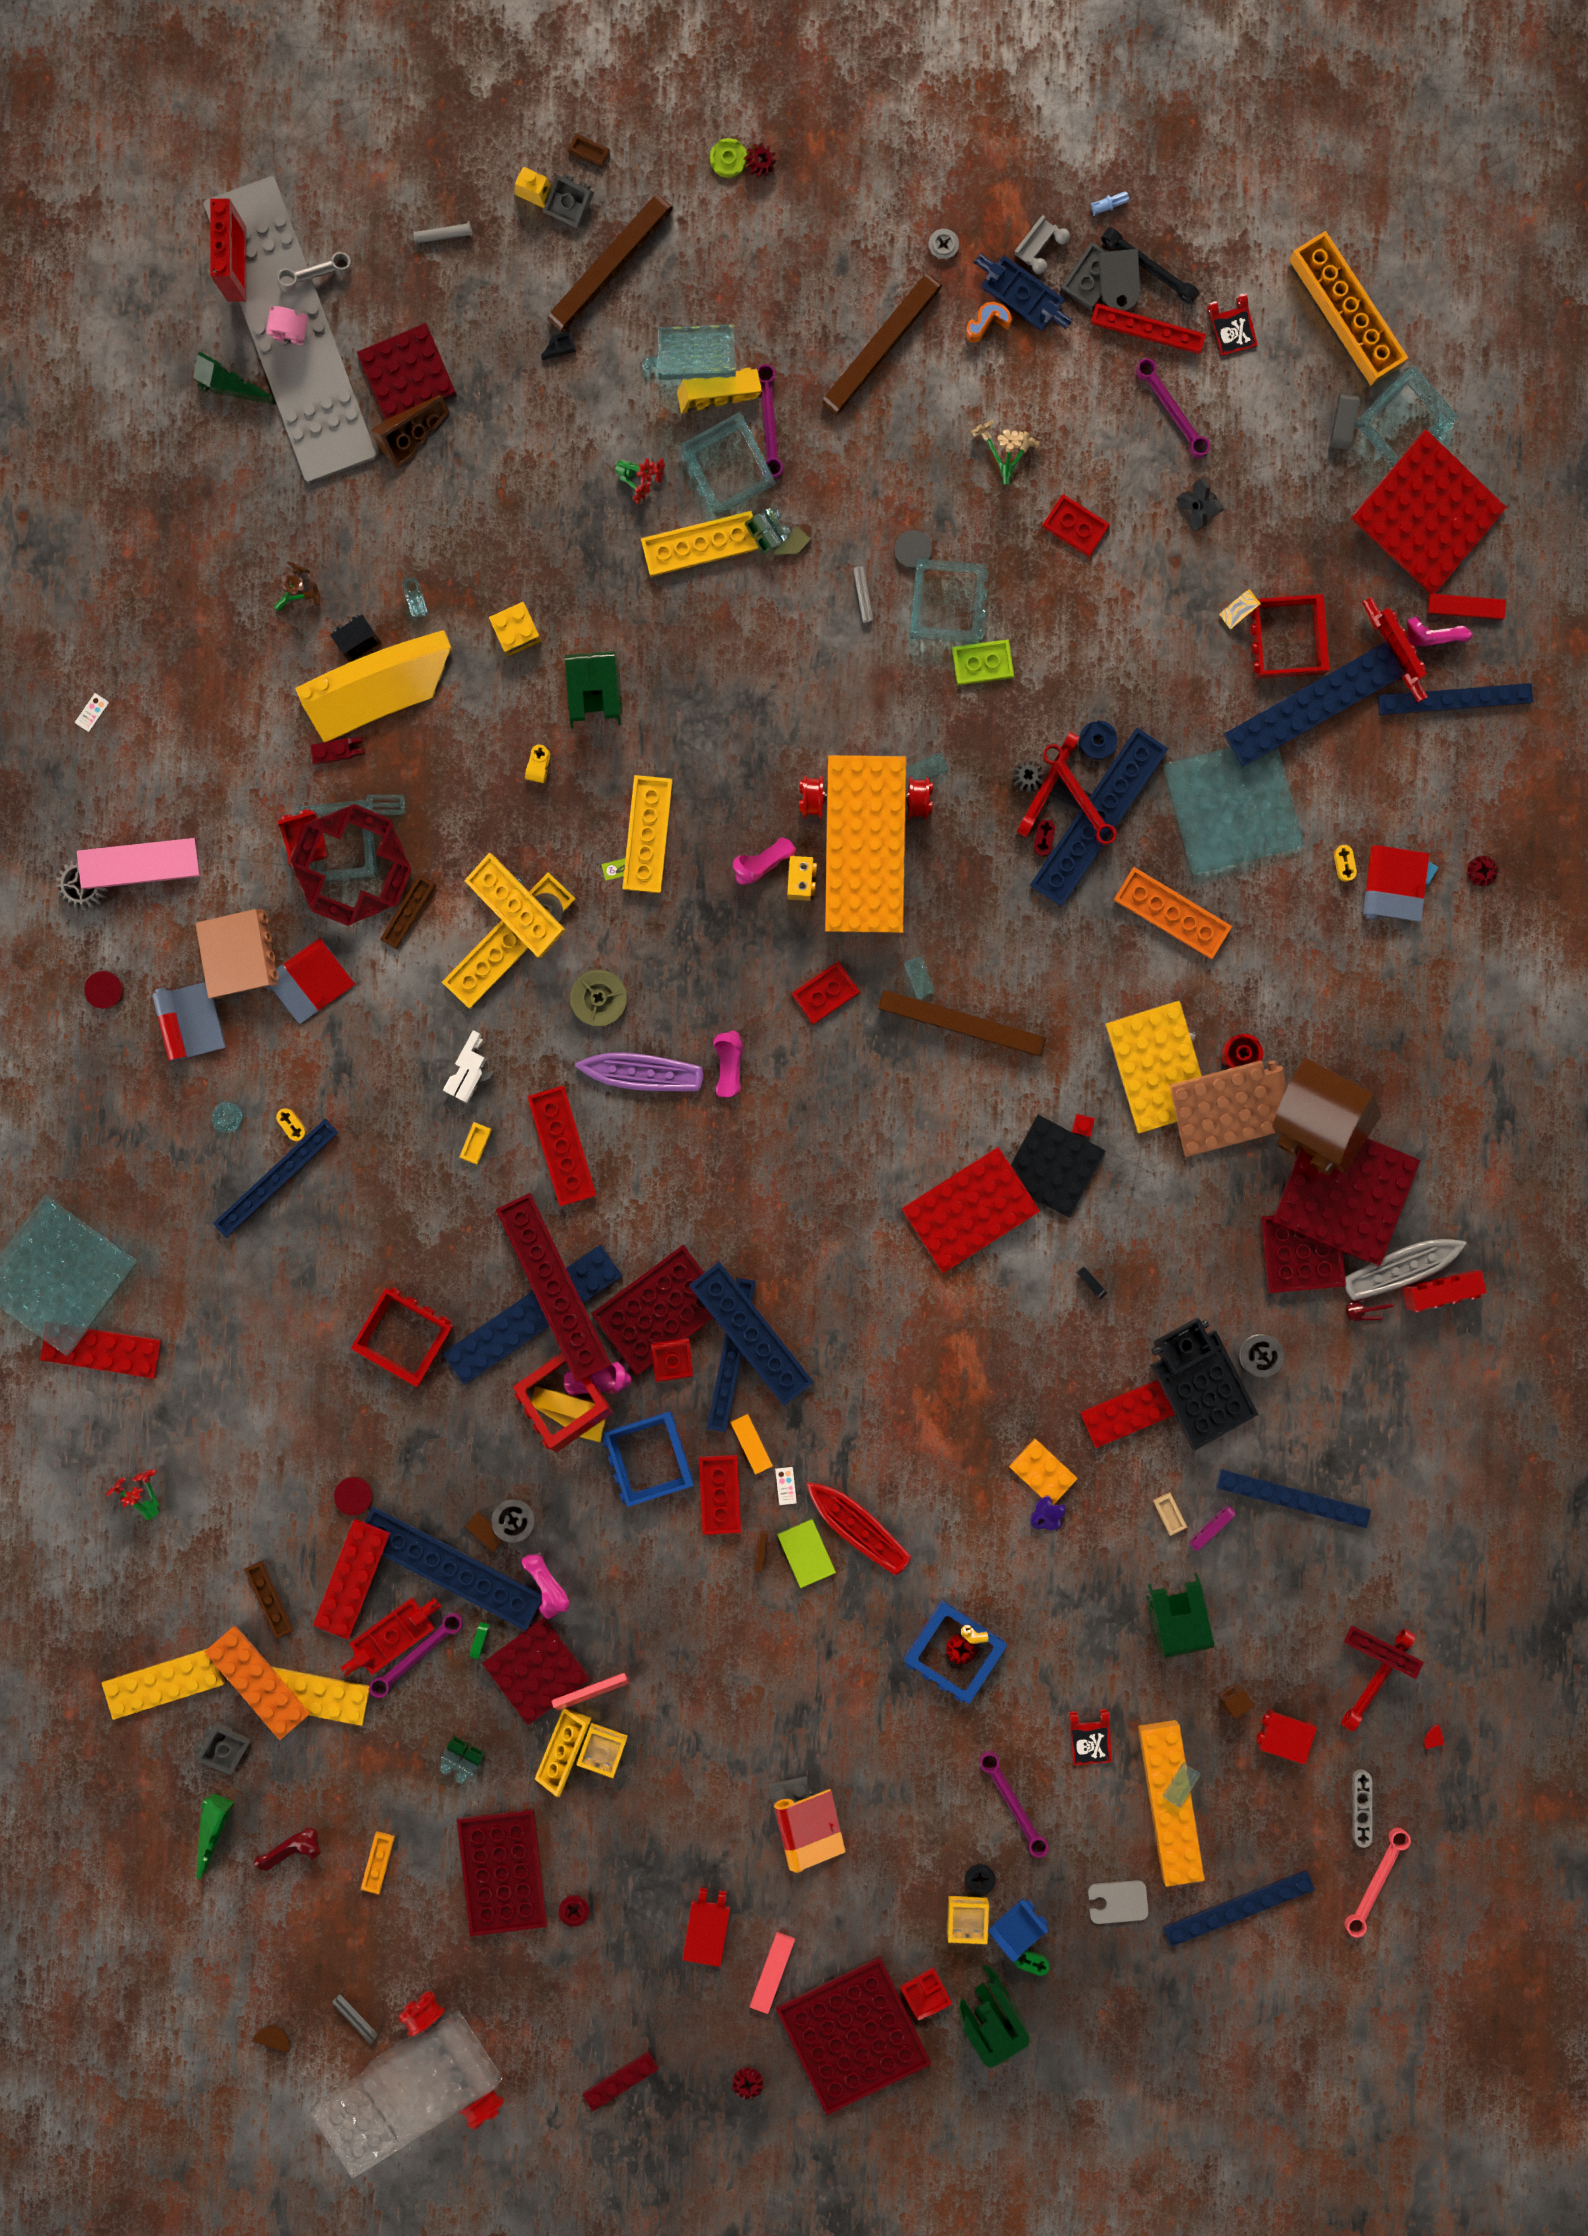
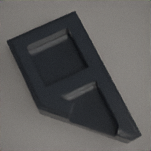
(559, 345)

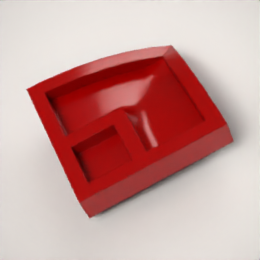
(926, 1994)

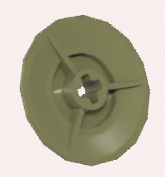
(596, 983)

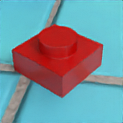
(1083, 1125)

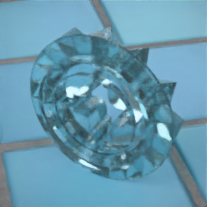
(233, 1121)

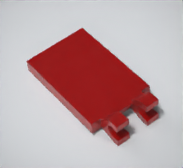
(706, 1930)

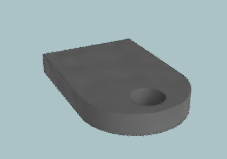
(1119, 277)

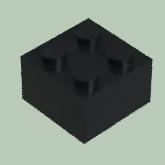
(355, 637)

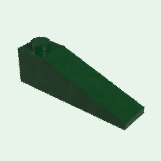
(215, 378)

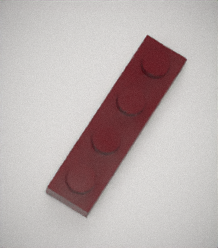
(1383, 1652)
(620, 2081)

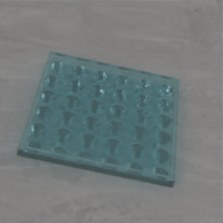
(1232, 810)
(59, 1274)

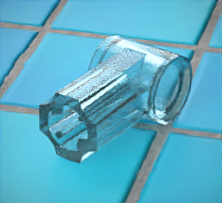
(415, 599)

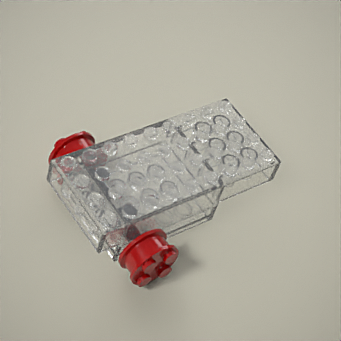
(410, 2088)

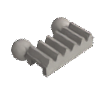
(1036, 240)

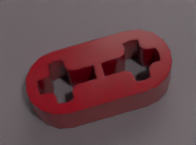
(1048, 838)

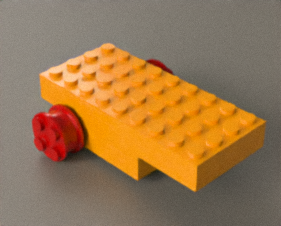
(865, 838)

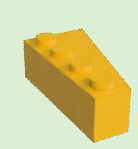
(718, 390)

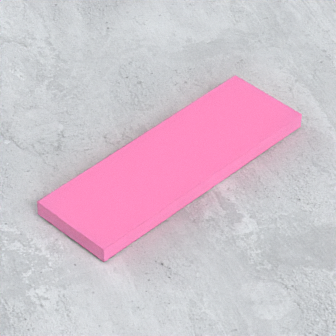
(138, 863)

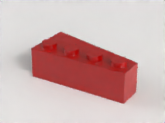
(1444, 1290)

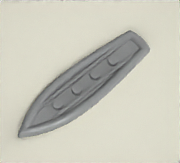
(1403, 1267)

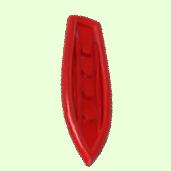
(859, 1528)

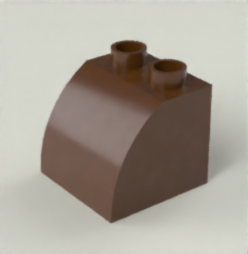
(1325, 1117)

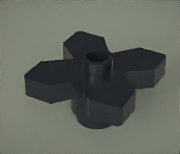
(1201, 503)

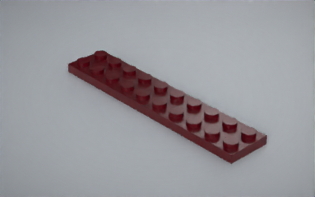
(553, 1287)

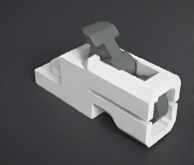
(470, 1071)

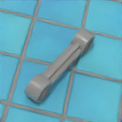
(314, 271)

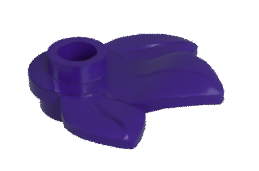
(1049, 1514)

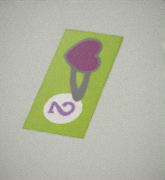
(614, 869)

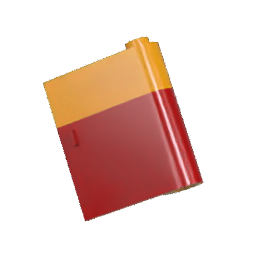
(809, 1830)

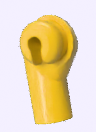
(972, 1636)

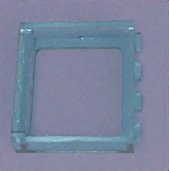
(1428, 395)
(711, 436)
(949, 635)
(369, 871)

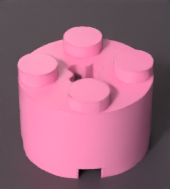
(286, 324)

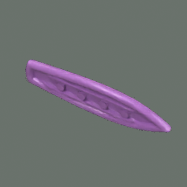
(642, 1072)

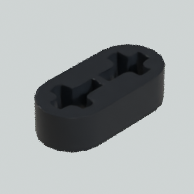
(1091, 1282)

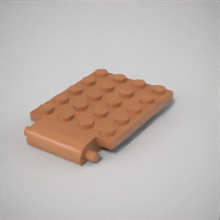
(1227, 1106)

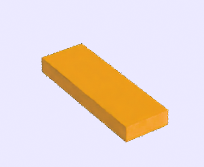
(751, 1444)
(377, 1862)

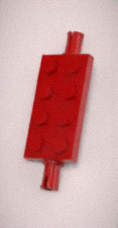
(1397, 639)
(391, 1636)

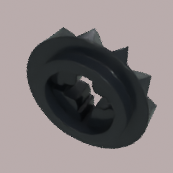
(986, 1885)

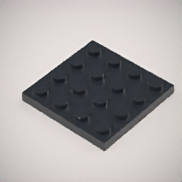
(1055, 1165)

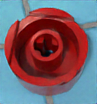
(1250, 1046)

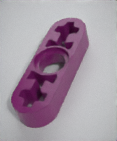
(1212, 1528)

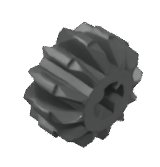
(1034, 780)

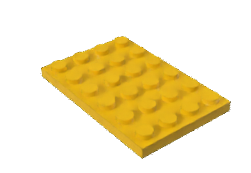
(1152, 1054)

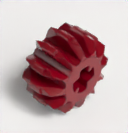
(767, 160)

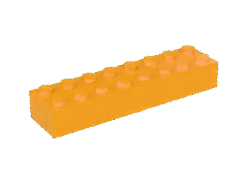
(1348, 308)
(1172, 1825)

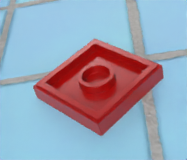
(672, 1360)

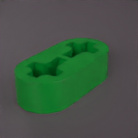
(479, 1640)
(1030, 1966)

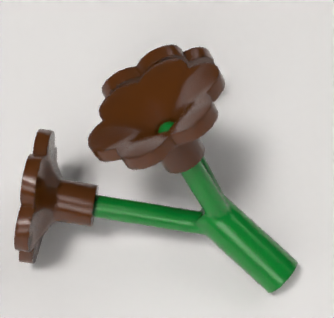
(292, 584)

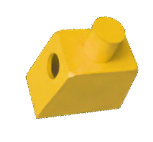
(531, 187)

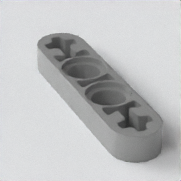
(1359, 1808)

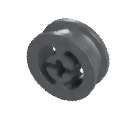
(1272, 1345)
(526, 1513)

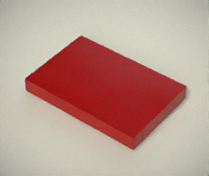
(1076, 525)
(825, 993)

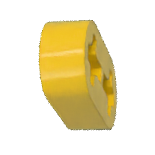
(1340, 864)
(294, 1122)

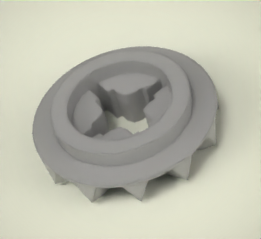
(943, 235)

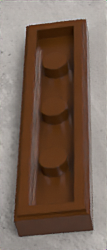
(408, 912)
(269, 1599)

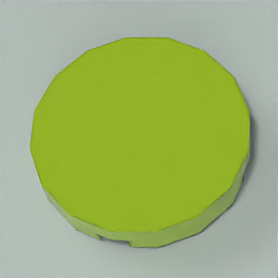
(728, 158)

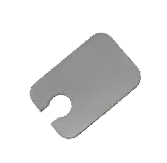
(1123, 1899)

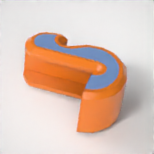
(987, 313)

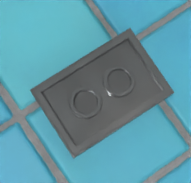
(1084, 280)

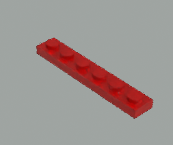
(1148, 328)

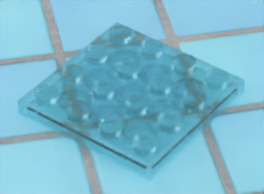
(696, 352)

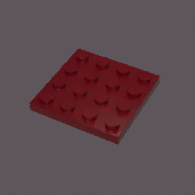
(406, 371)
(1298, 1261)
(535, 1670)

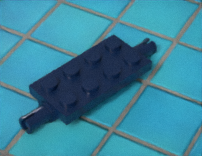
(1022, 292)

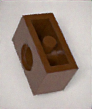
(1235, 1700)

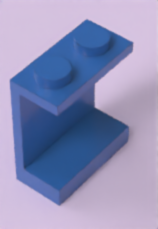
(1018, 1929)

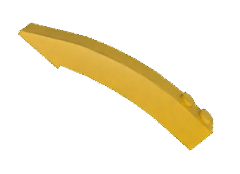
(375, 685)

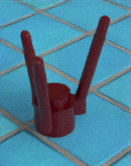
(1356, 1311)

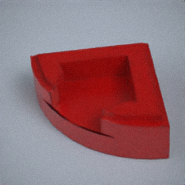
(1433, 1737)

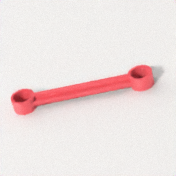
(1377, 1882)

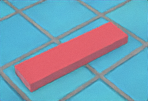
(590, 1691)
(772, 1972)

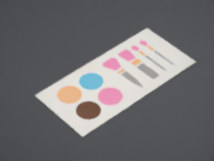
(91, 712)
(785, 1485)

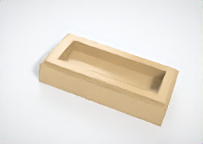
(1169, 1514)

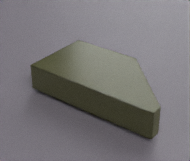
(793, 544)

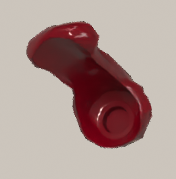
(300, 1843)

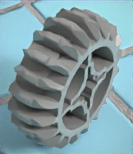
(65, 886)

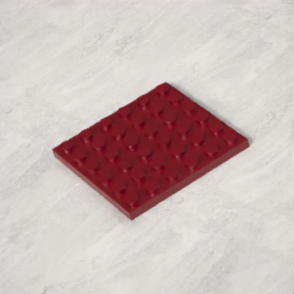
(1351, 1209)
(853, 2035)

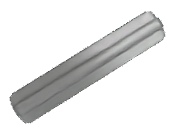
(863, 594)

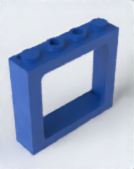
(628, 1495)
(911, 1657)

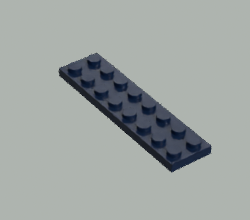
(751, 1333)

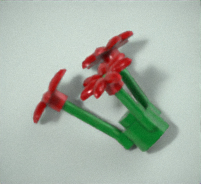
(627, 469)
(147, 1508)

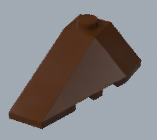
(405, 432)

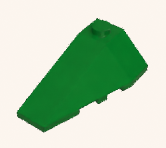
(212, 1822)

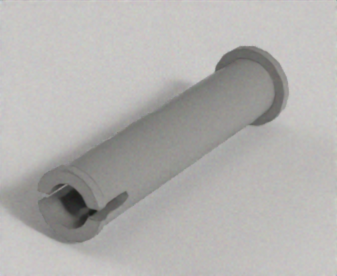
(443, 233)

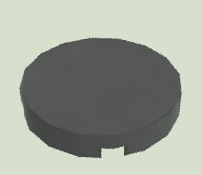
(910, 546)

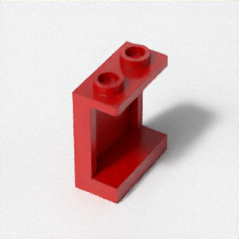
(290, 829)
(1286, 1736)

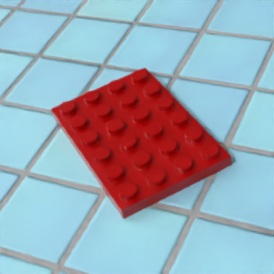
(970, 1209)

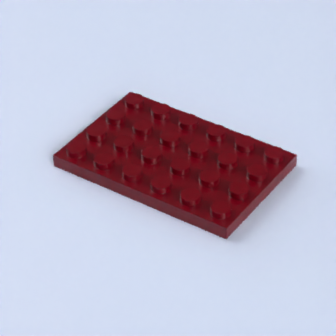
(654, 1309)
(502, 1872)

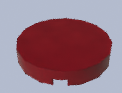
(103, 990)
(353, 1496)

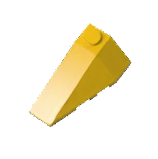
(566, 1409)

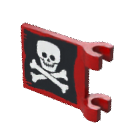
(1234, 327)
(1090, 1740)

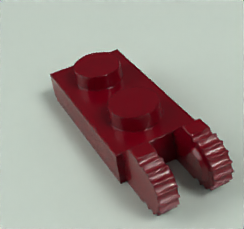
(336, 750)

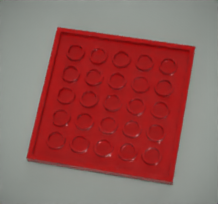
(1428, 512)

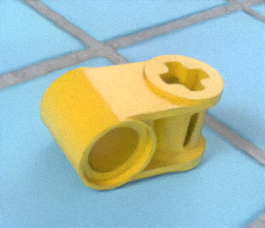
(538, 768)

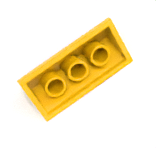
(562, 1750)

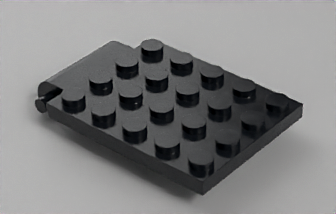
(1200, 1383)

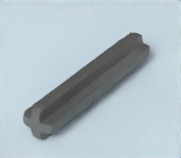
(354, 2018)

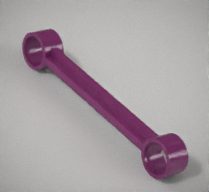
(1172, 407)
(769, 419)
(413, 1657)
(1014, 1804)

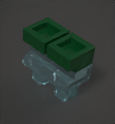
(773, 532)
(452, 1759)

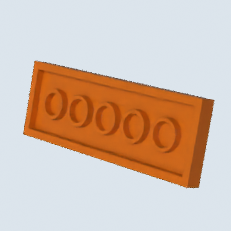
(1172, 913)
(257, 1682)

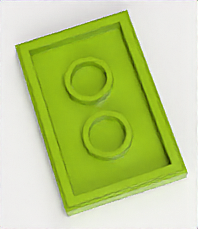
(982, 662)
(806, 1553)

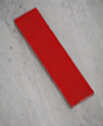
(1466, 606)

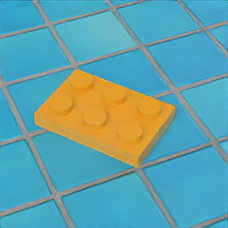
(1043, 1471)

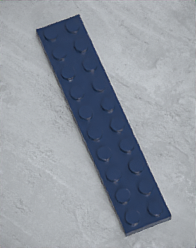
(1314, 704)
(1111, 800)
(525, 1319)
(456, 1570)

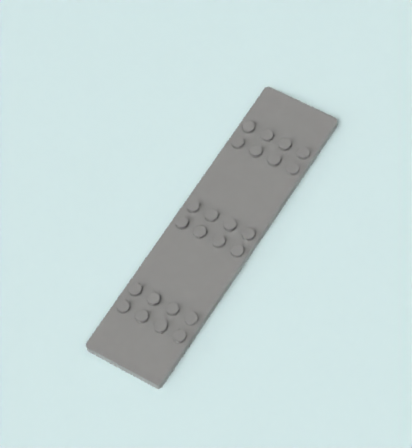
(308, 377)

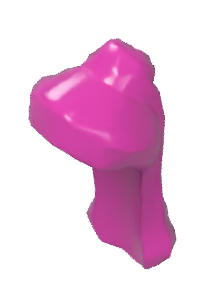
(1422, 636)
(752, 868)
(729, 1049)
(608, 1380)
(553, 1596)

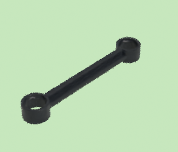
(1186, 292)

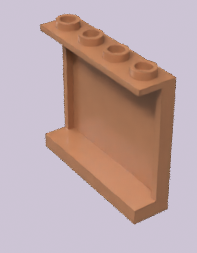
(237, 953)

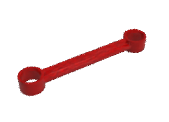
(1046, 787)
(1079, 794)
(1354, 1716)

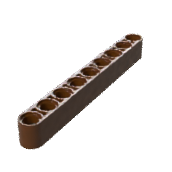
(610, 263)
(881, 344)
(962, 1023)

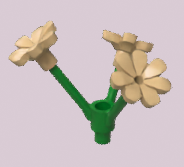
(1009, 441)

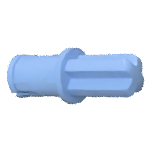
(1109, 203)

